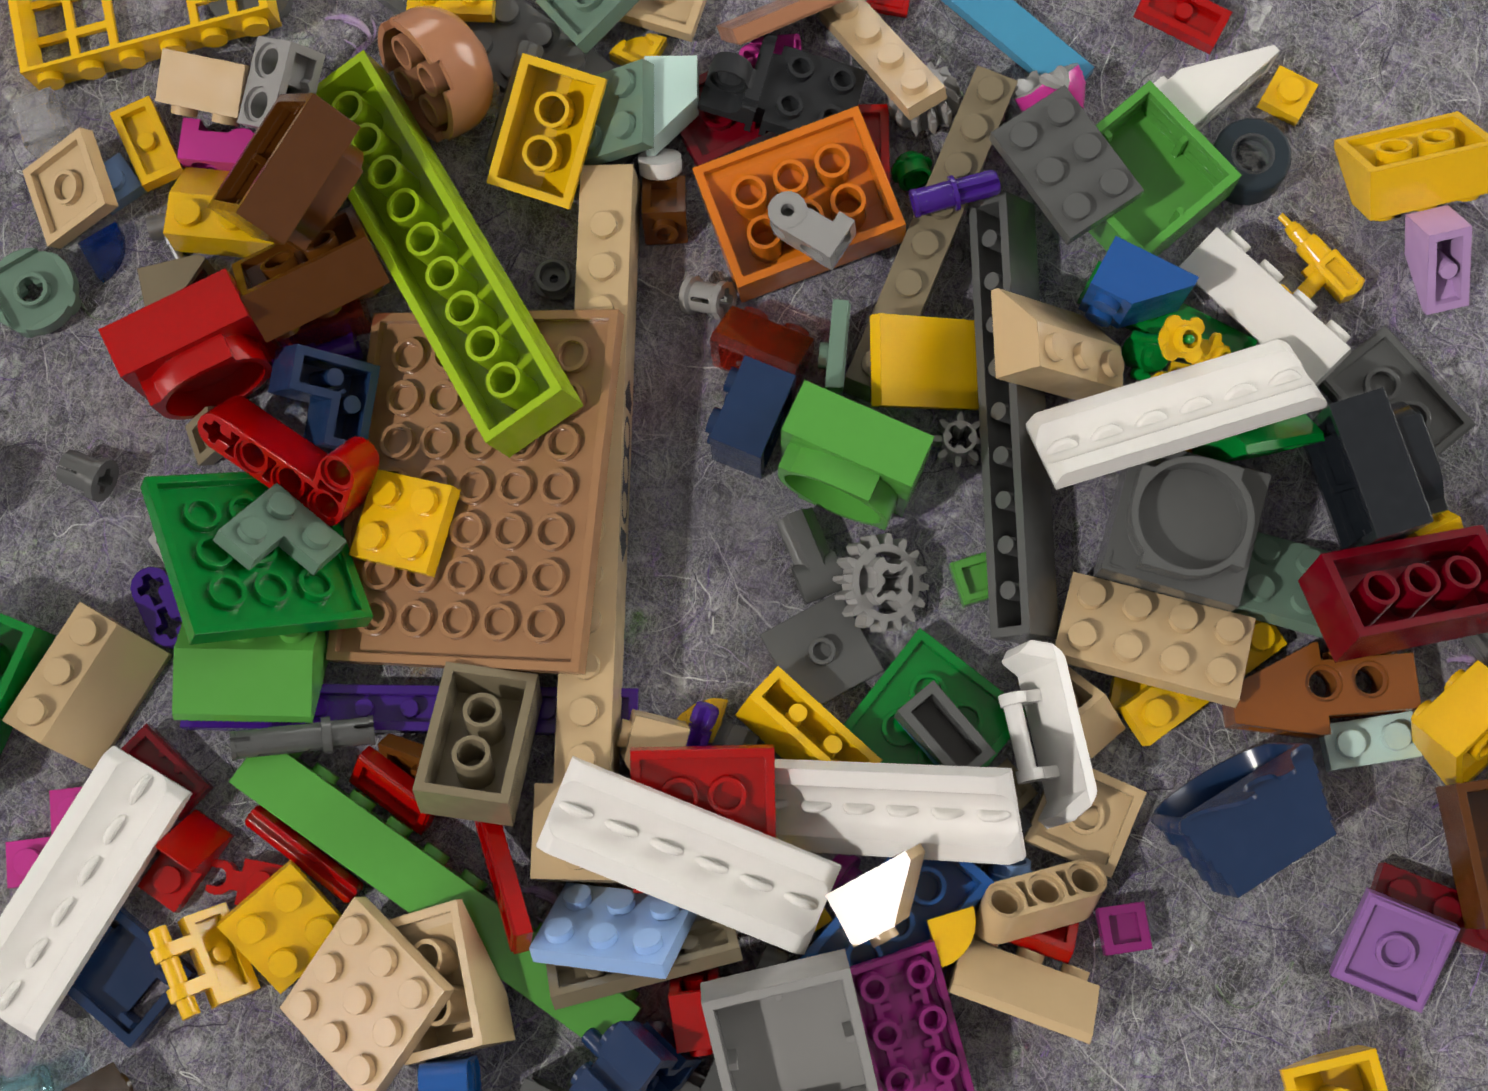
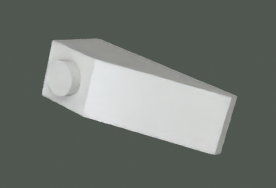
(1210, 87)

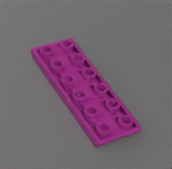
(910, 1022)

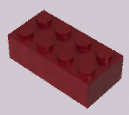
(1400, 593)

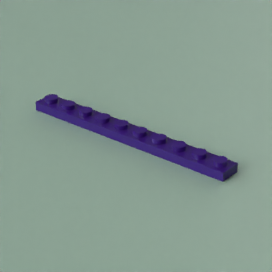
(397, 708)

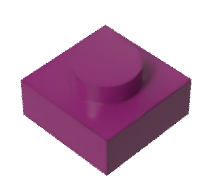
(1123, 928)

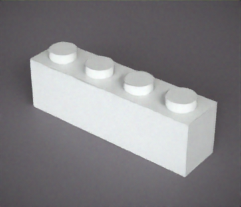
(1263, 305)

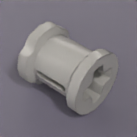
(706, 297)

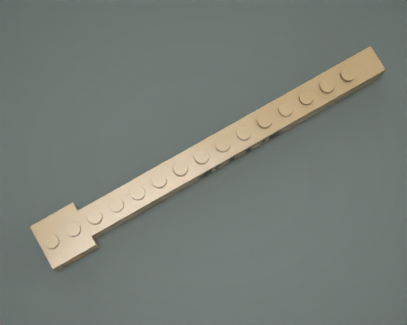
(592, 703)

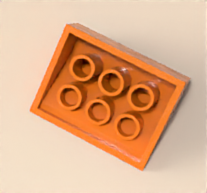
(830, 168)

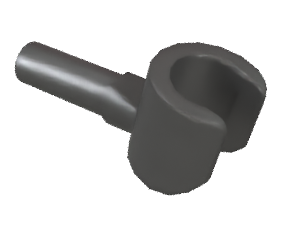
(155, 228)

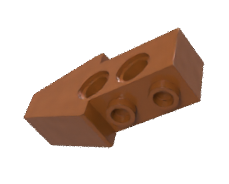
(1282, 703)

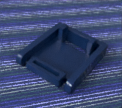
(120, 977)

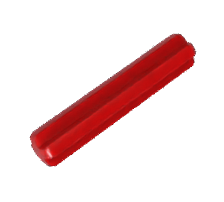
(304, 854)

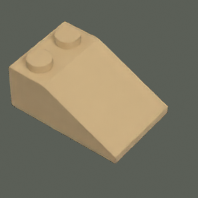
(479, 1006)

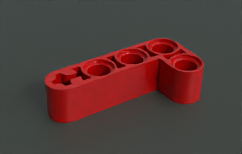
(274, 453)

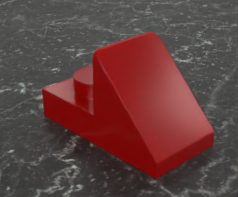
(184, 860)

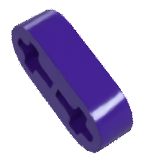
(150, 609)

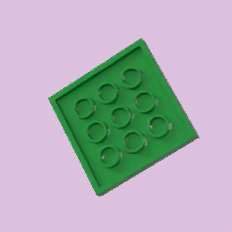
(221, 596)

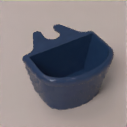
(1248, 816)

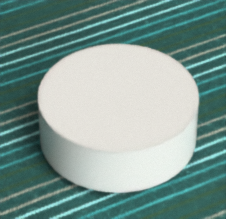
(663, 166)

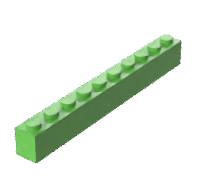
(407, 872)

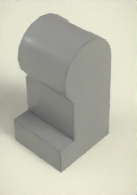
(810, 231)

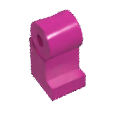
(208, 148)

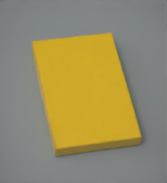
(923, 362)

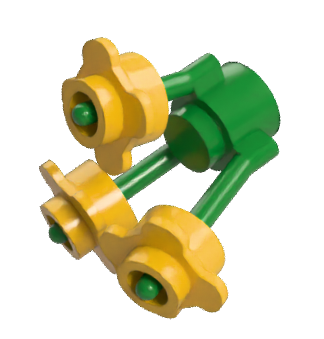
(1175, 340)

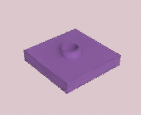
(1394, 950)

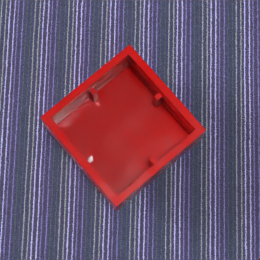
(191, 348)

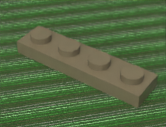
(704, 948)

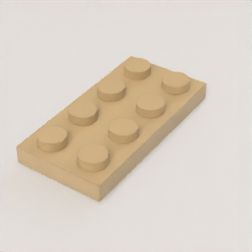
(1155, 639)

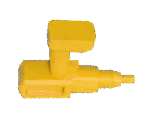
(1325, 266)

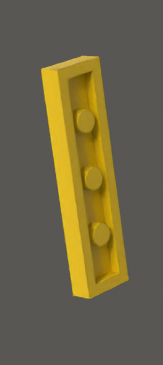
(1157, 711)

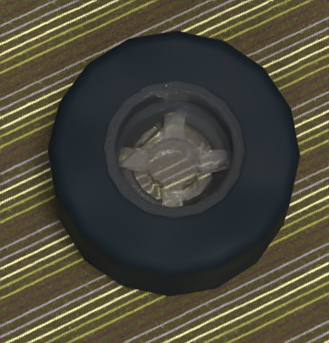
(1262, 149)

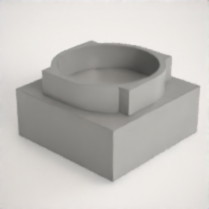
(789, 1028)

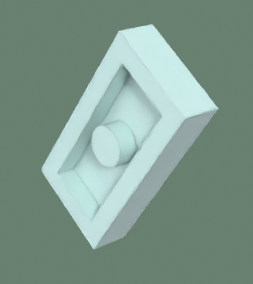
(1369, 742)

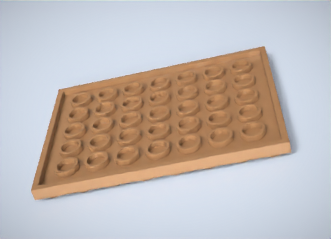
(525, 527)

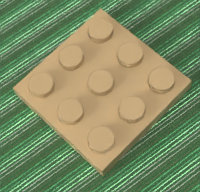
(366, 998)

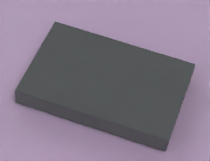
(1389, 364)

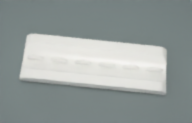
(1172, 412)
(893, 807)
(688, 856)
(81, 885)

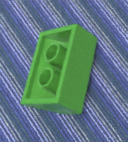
(249, 678)

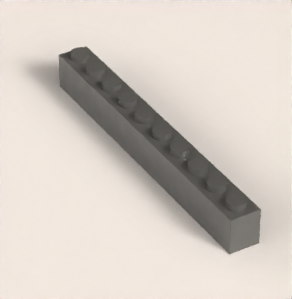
(1013, 475)

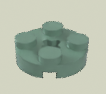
(57, 300)

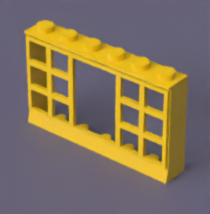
(127, 54)

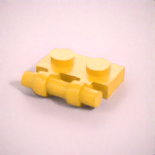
(220, 966)

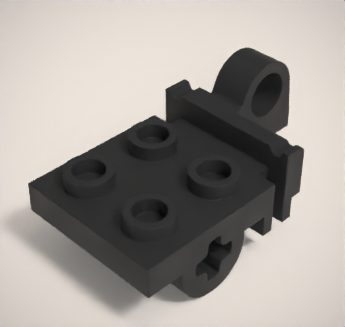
(781, 90)

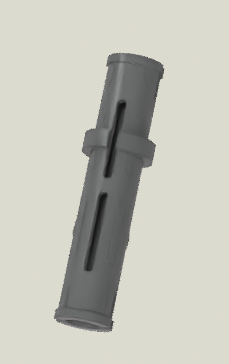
(302, 737)

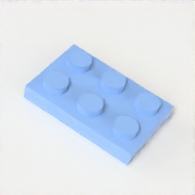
(612, 931)

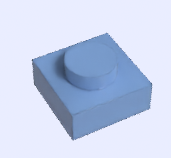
(123, 181)

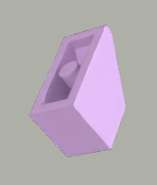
(1439, 258)

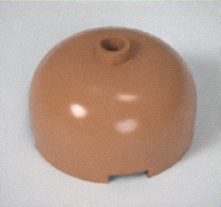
(438, 69)

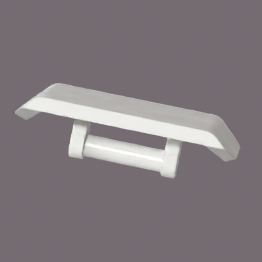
(1054, 729)

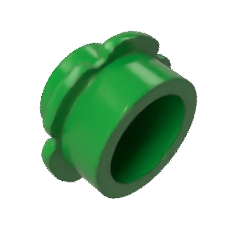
(911, 170)

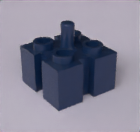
(634, 1059)

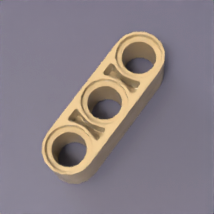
(1039, 901)

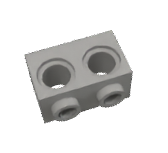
(275, 70)

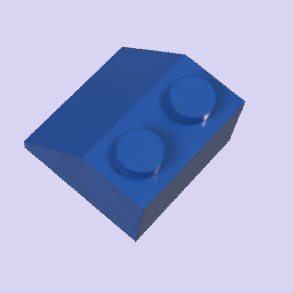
(1134, 287)

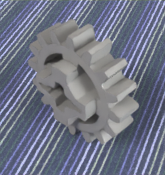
(879, 582)

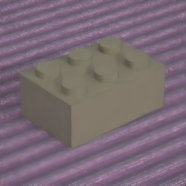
(478, 744)

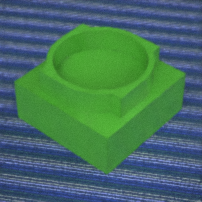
(1171, 162)
(850, 457)

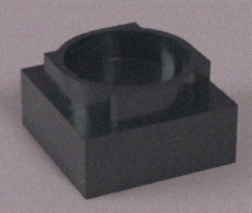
(1376, 470)

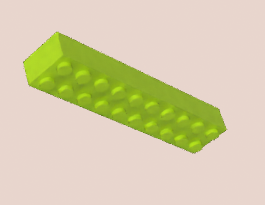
(447, 267)

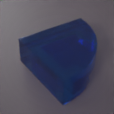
(105, 250)

